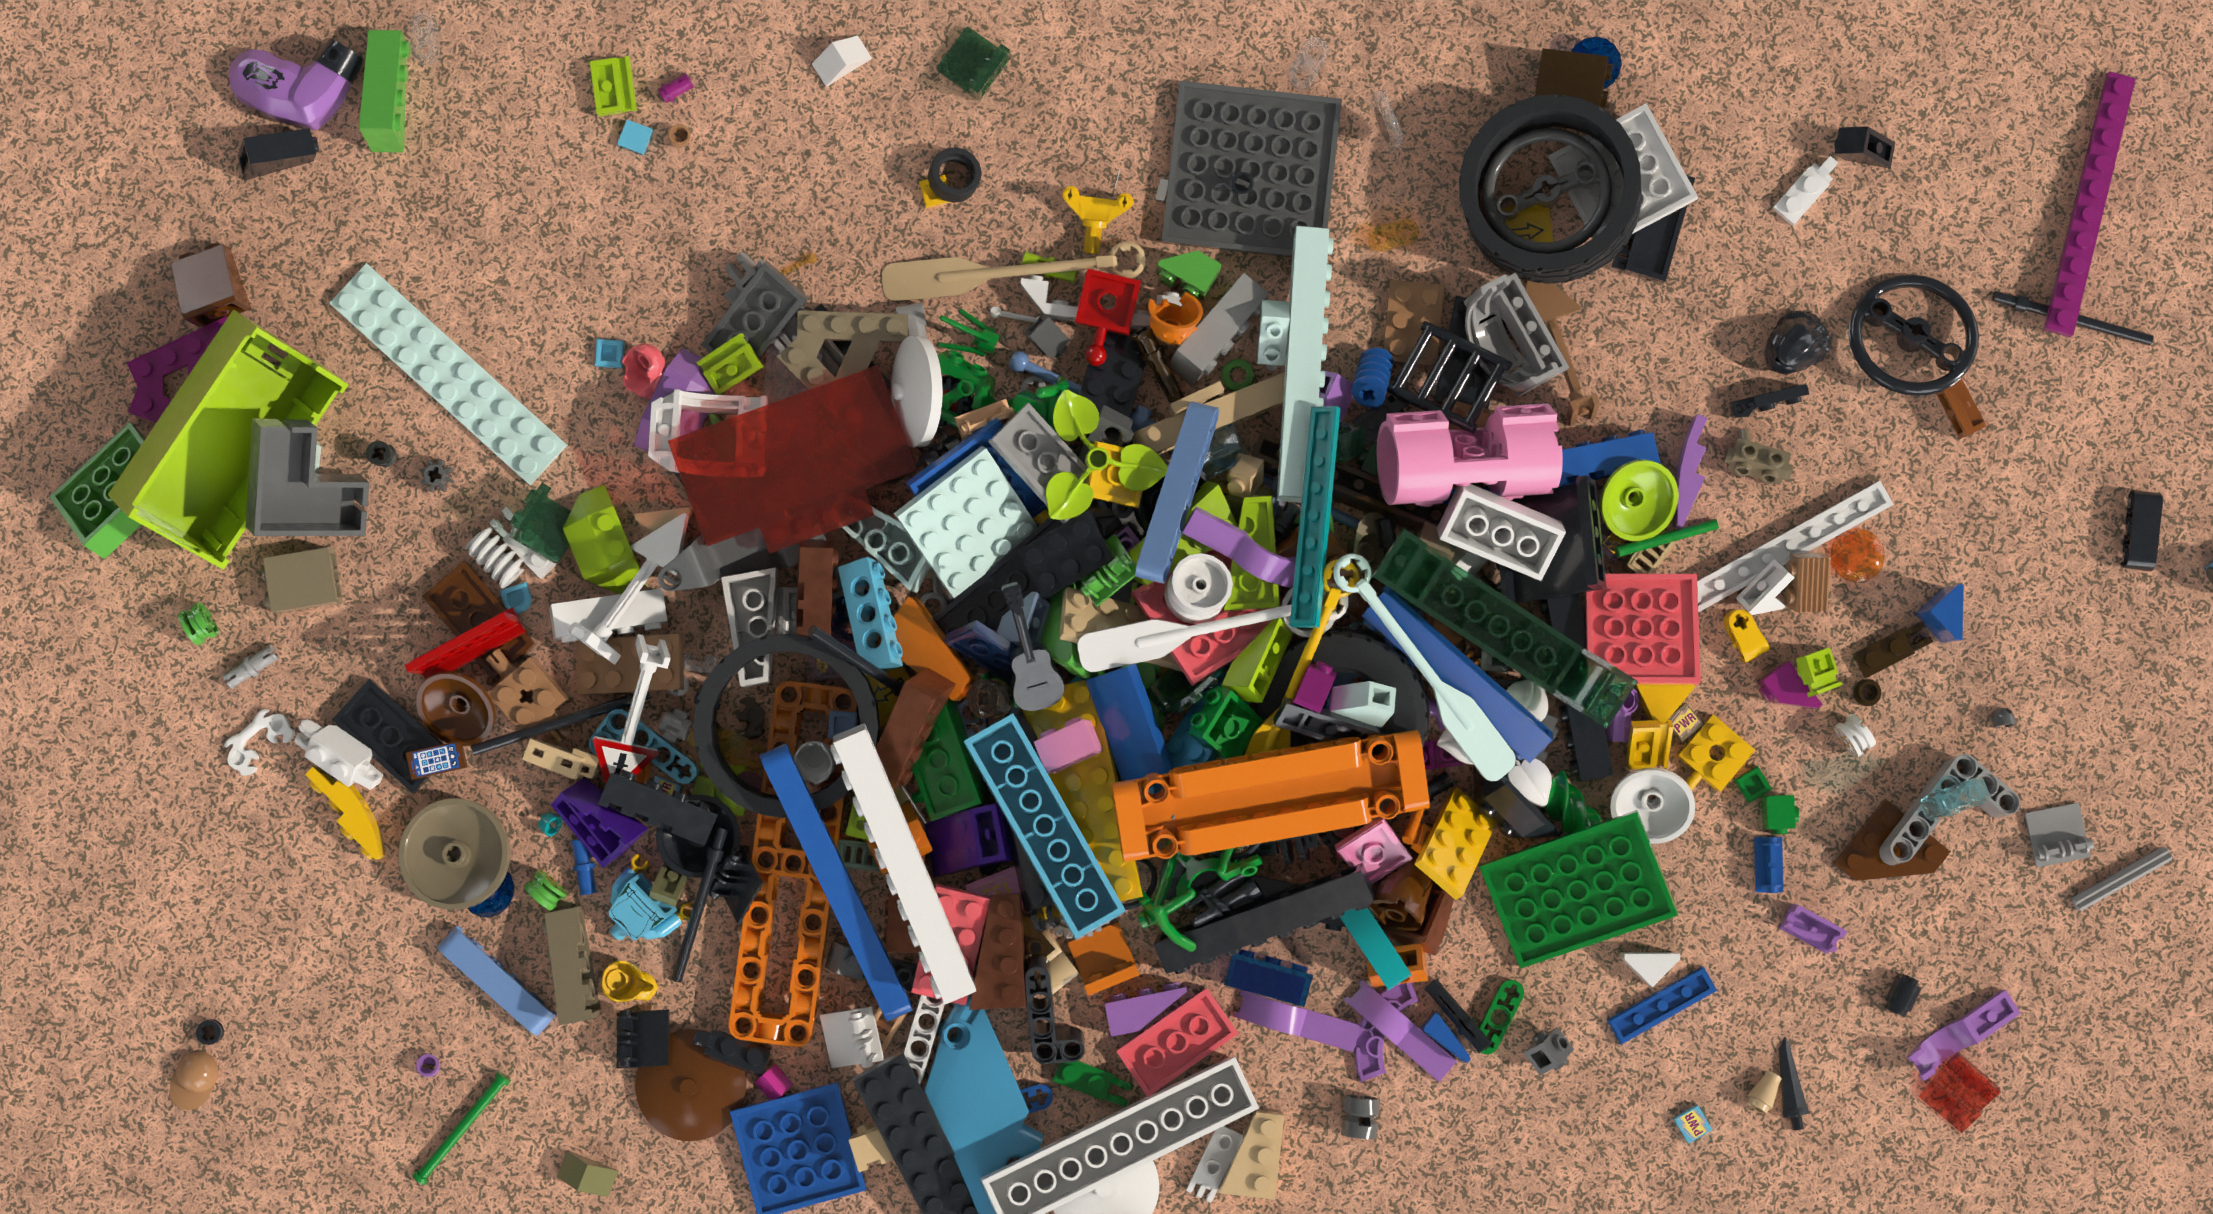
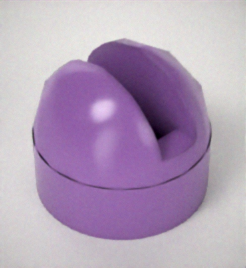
(428, 1059)

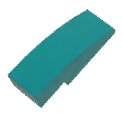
(1376, 946)

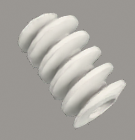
(495, 558)

